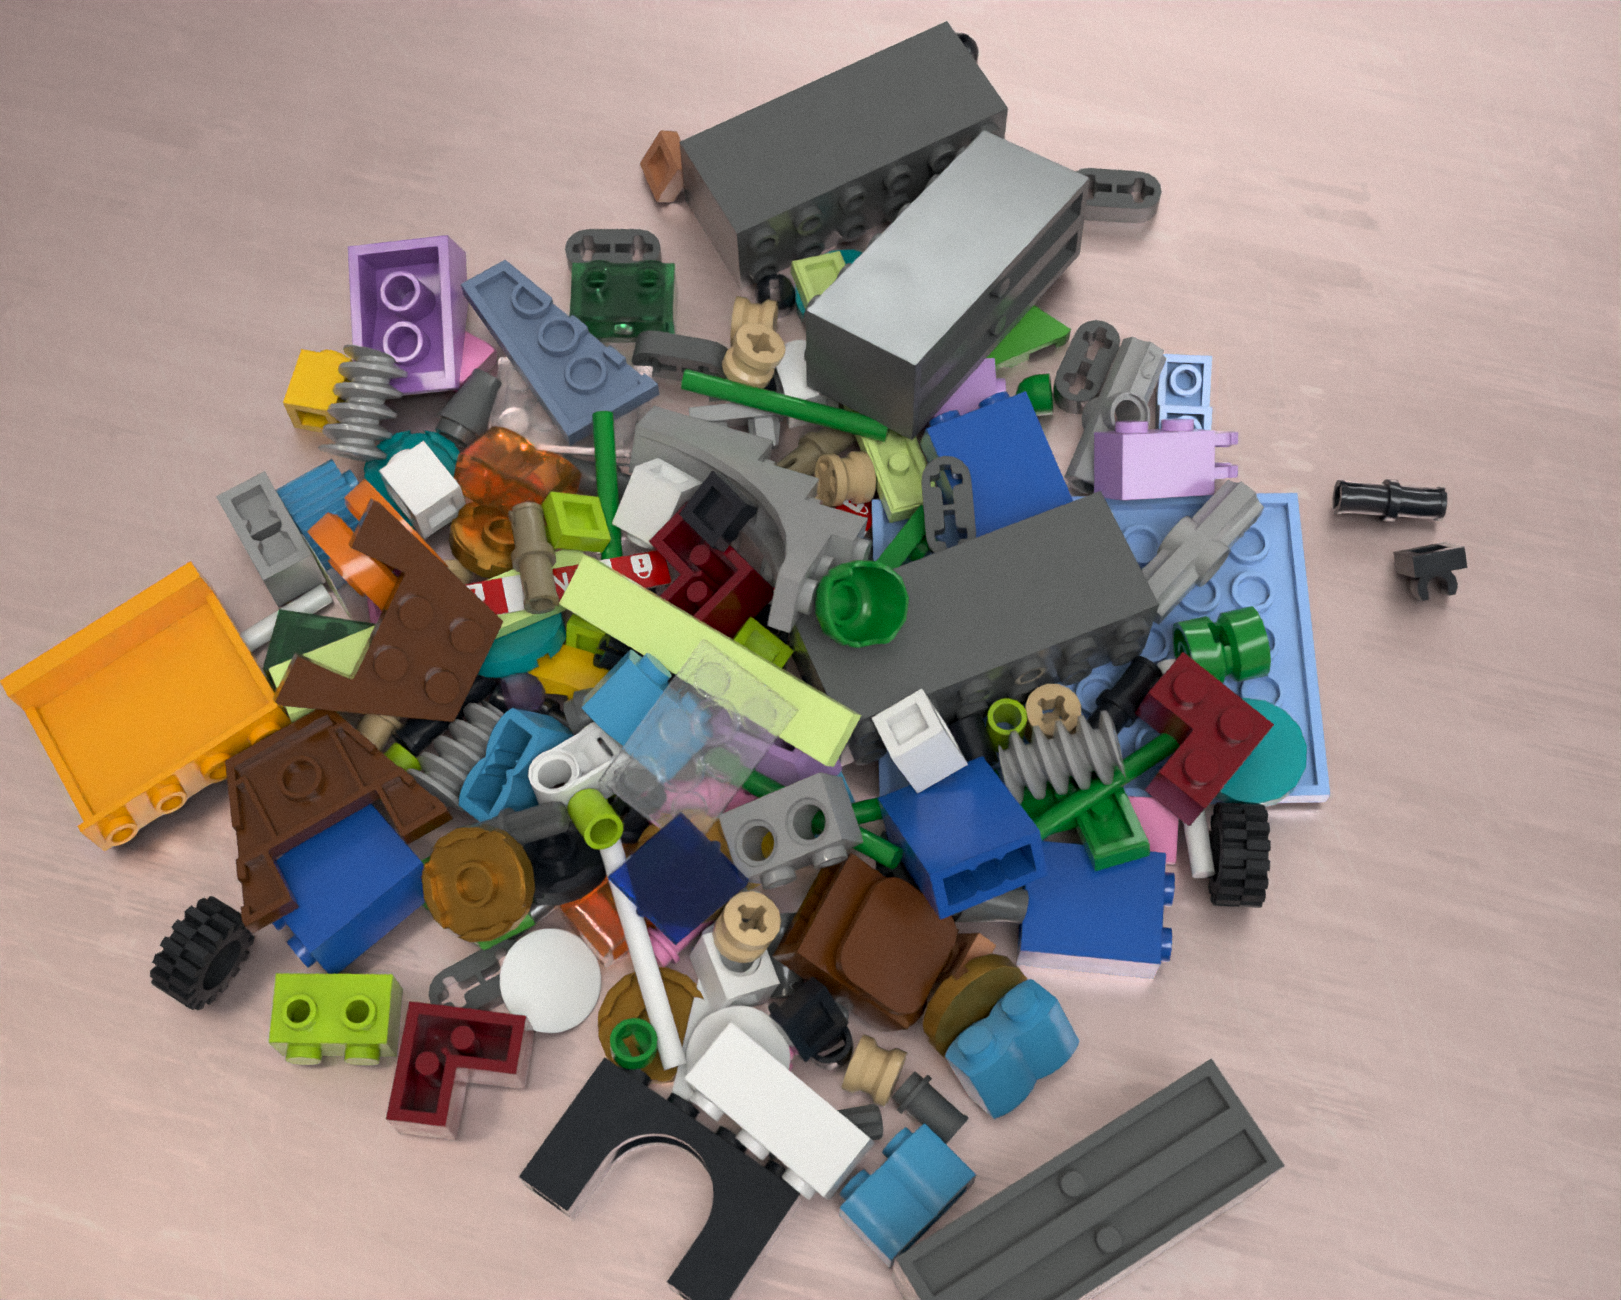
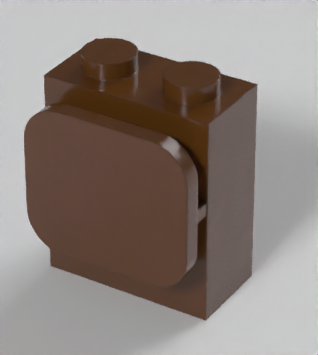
(869, 943)

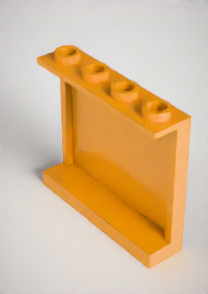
(147, 705)

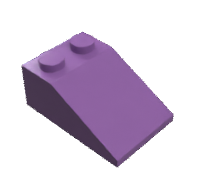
(412, 307)

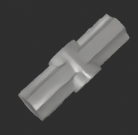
(1126, 394)
(1200, 545)

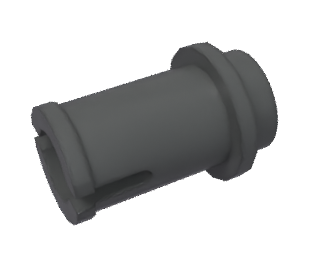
(929, 1107)

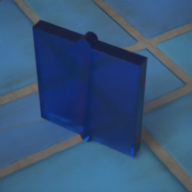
(678, 878)

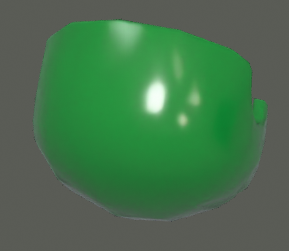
(861, 603)

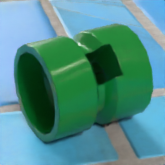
(1229, 647)

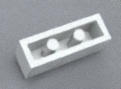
(777, 1114)

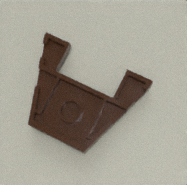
(421, 645)
(301, 786)

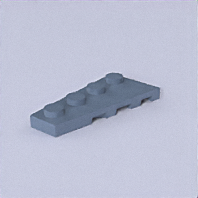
(555, 352)

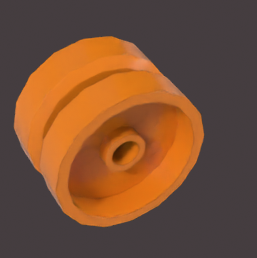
(359, 570)

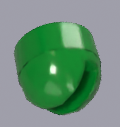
(1039, 392)
(644, 1039)

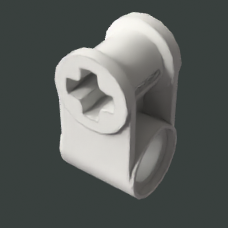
(575, 762)

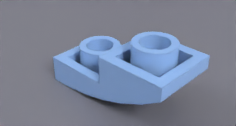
(1185, 390)

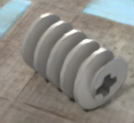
(363, 404)
(1061, 757)
(447, 772)

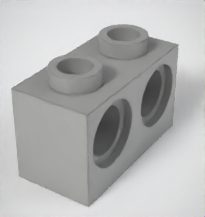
(271, 538)
(789, 819)

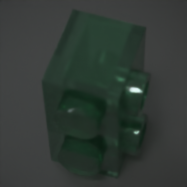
(624, 298)

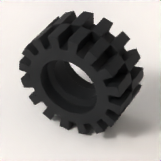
(1239, 854)
(201, 953)

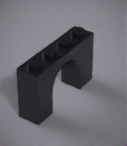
(622, 1114)

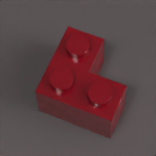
(712, 584)
(1213, 734)
(443, 1052)

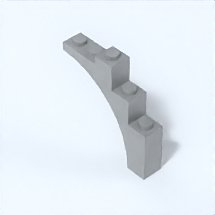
(790, 525)

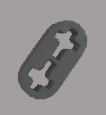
(1114, 196)
(612, 245)
(675, 353)
(1077, 363)
(933, 504)
(469, 972)

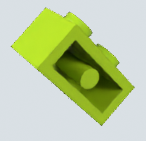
(335, 1017)

